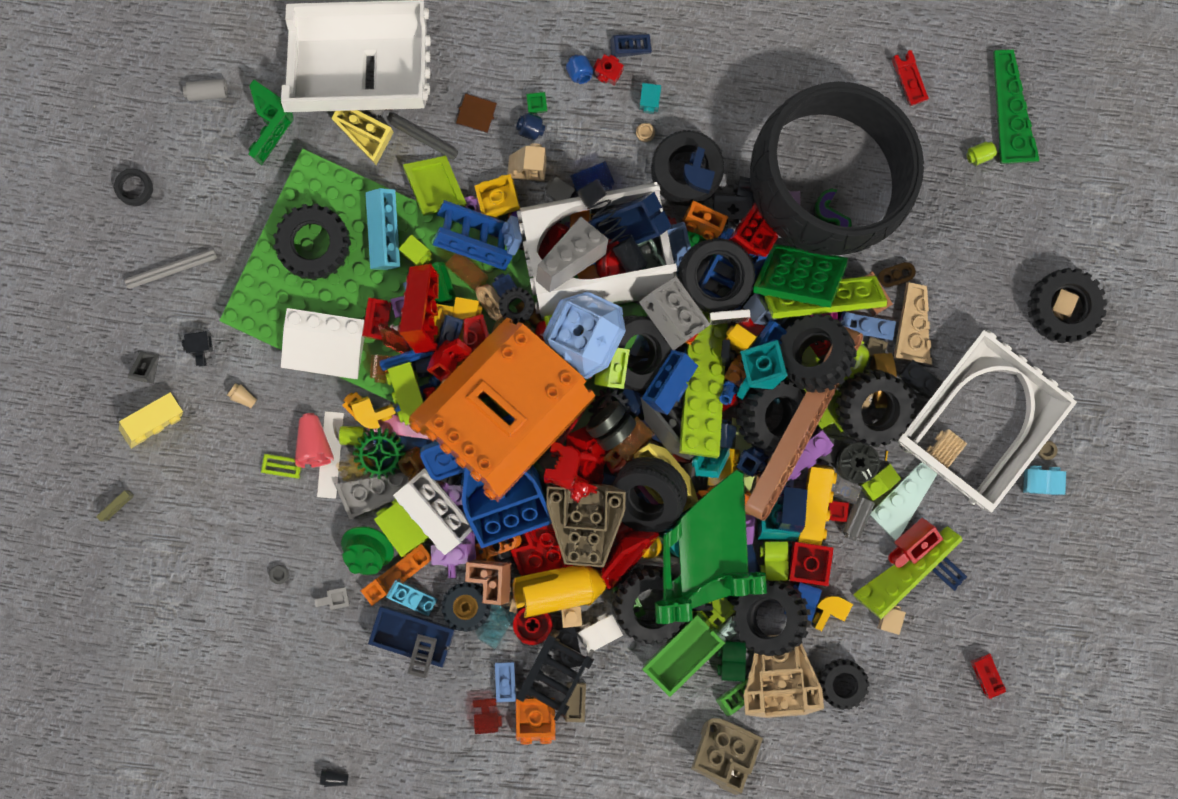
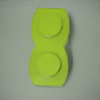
(774, 560)

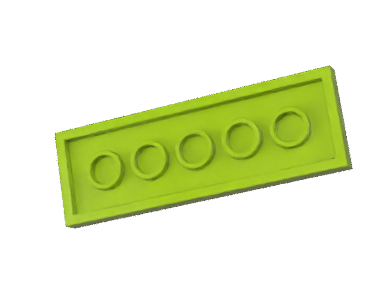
(851, 295)

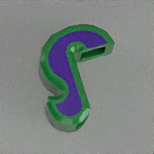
(825, 213)

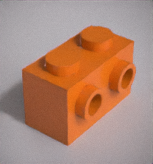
(704, 221)

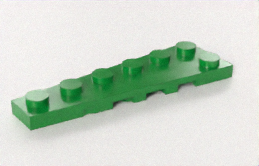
(1014, 126)

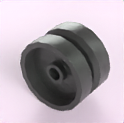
(611, 425)

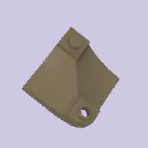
(726, 754)

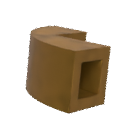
(886, 363)

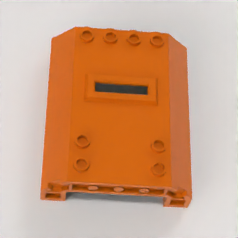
(527, 382)

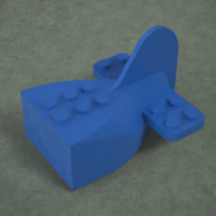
(492, 521)

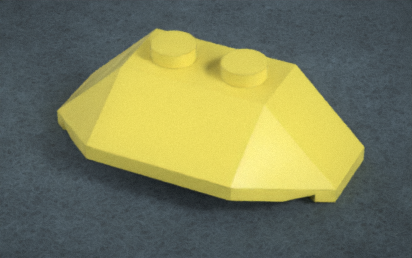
(655, 451)

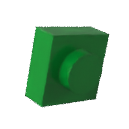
(536, 103)

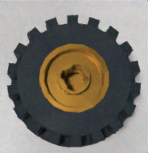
(464, 607)

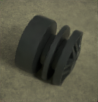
(846, 463)

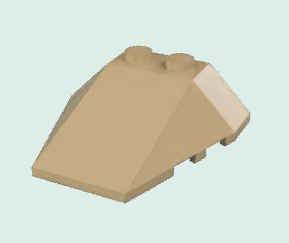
(782, 686)

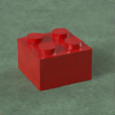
(810, 563)

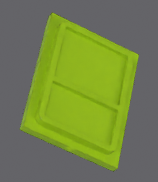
(433, 183)

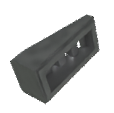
(424, 674)

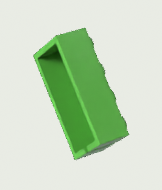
(684, 654)

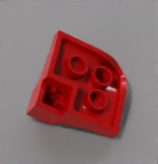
(538, 551)

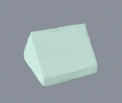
(727, 629)

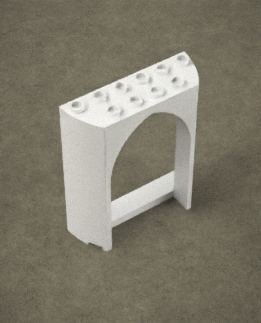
(616, 288)
(1044, 413)

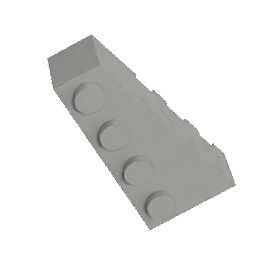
(571, 255)

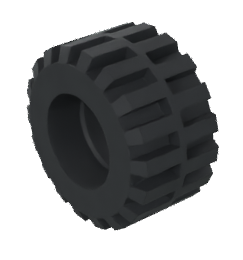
(860, 684)

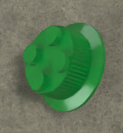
(366, 550)

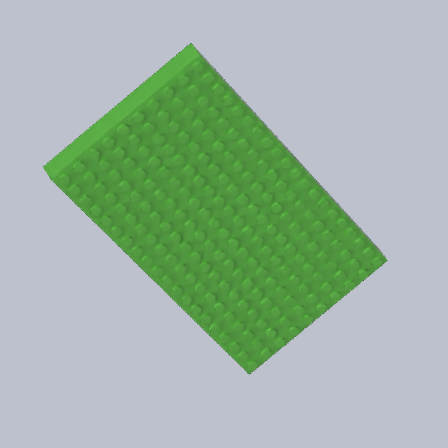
(269, 288)

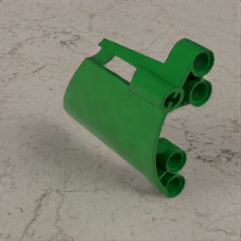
(710, 554)

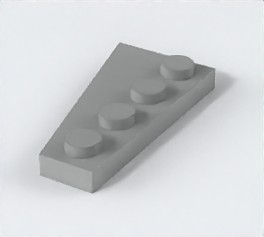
(369, 494)

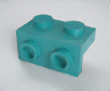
(710, 466)

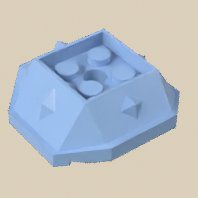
(601, 334)

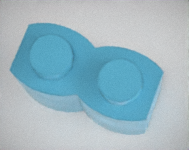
(1044, 481)

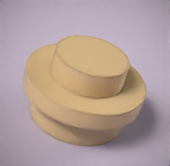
(645, 132)

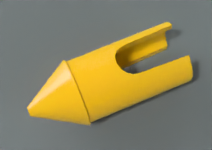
(557, 589)

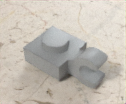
(336, 599)

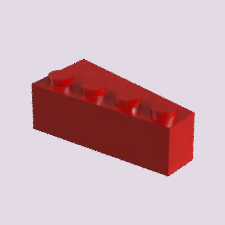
(420, 308)

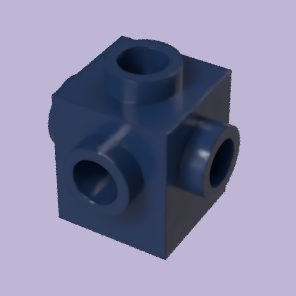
(753, 461)

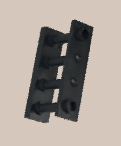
(536, 674)

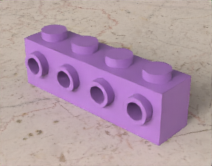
(818, 445)

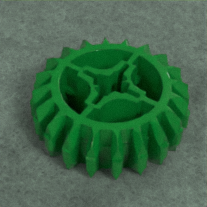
(370, 453)

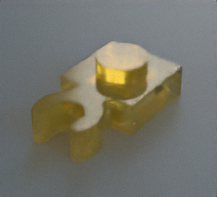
(353, 468)

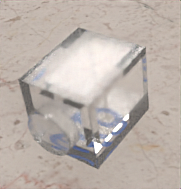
(846, 491)

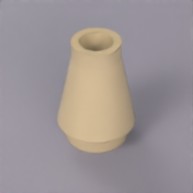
(241, 395)

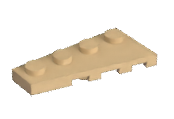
(914, 326)

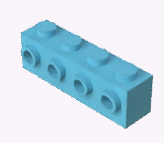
(382, 229)

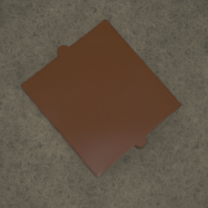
(476, 113)

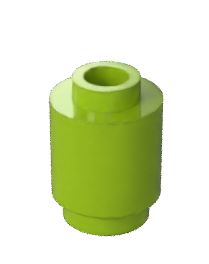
(981, 153)

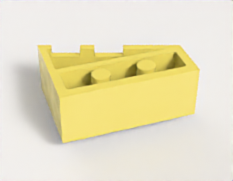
(364, 132)
(150, 420)

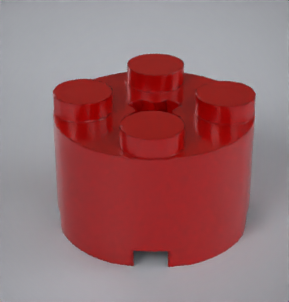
(526, 634)

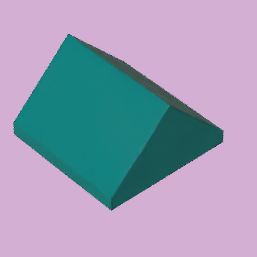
(764, 365)

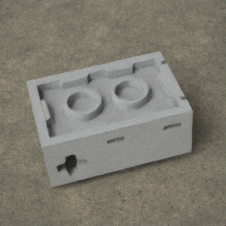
(674, 313)

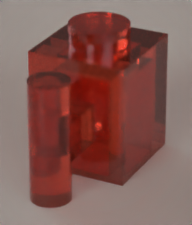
(486, 720)

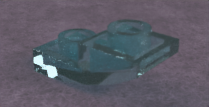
(497, 627)

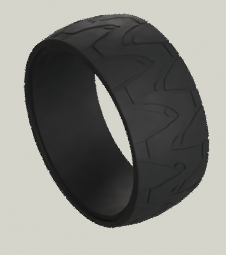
(877, 117)

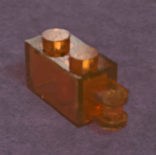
(634, 442)

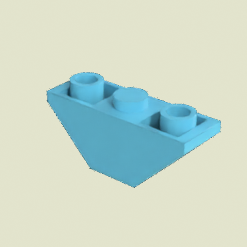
(411, 597)

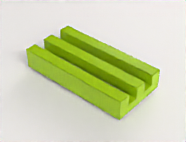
(265, 463)

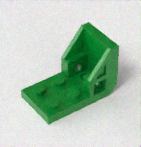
(270, 109)

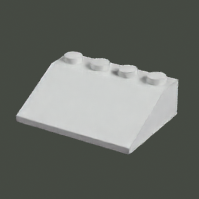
(322, 343)

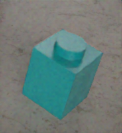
(650, 98)

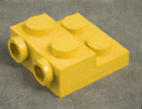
(497, 196)

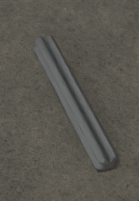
(424, 137)

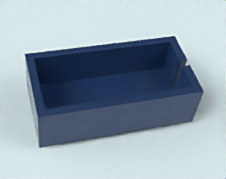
(640, 216)
(399, 630)

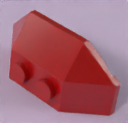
(754, 234)
(625, 556)

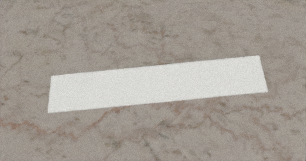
(329, 473)

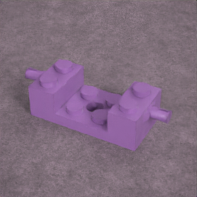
(462, 552)

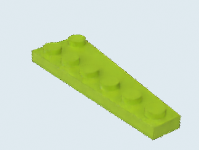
(895, 583)

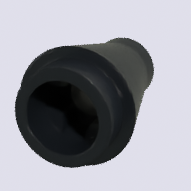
(333, 778)

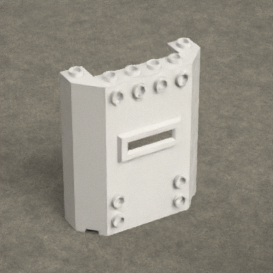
(330, 53)

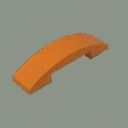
(402, 570)

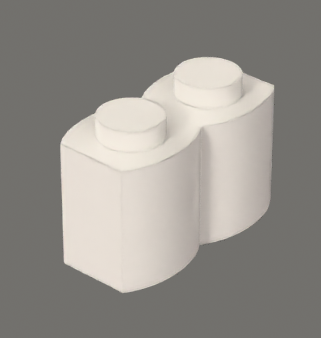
(599, 633)

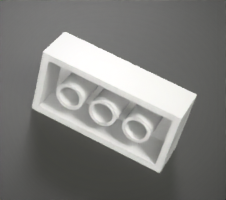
(434, 511)

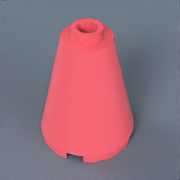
(312, 443)

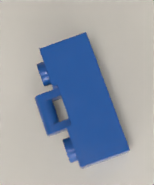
(670, 382)

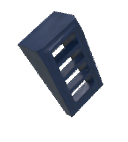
(623, 52)

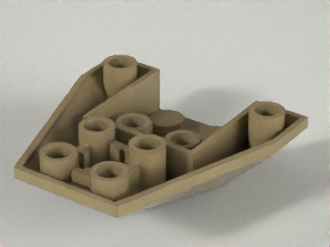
(586, 527)

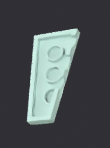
(901, 503)

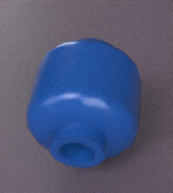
(579, 69)

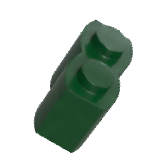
(732, 661)

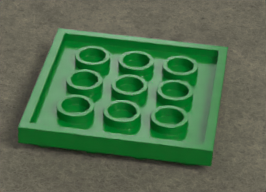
(801, 276)

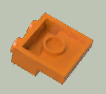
(534, 722)

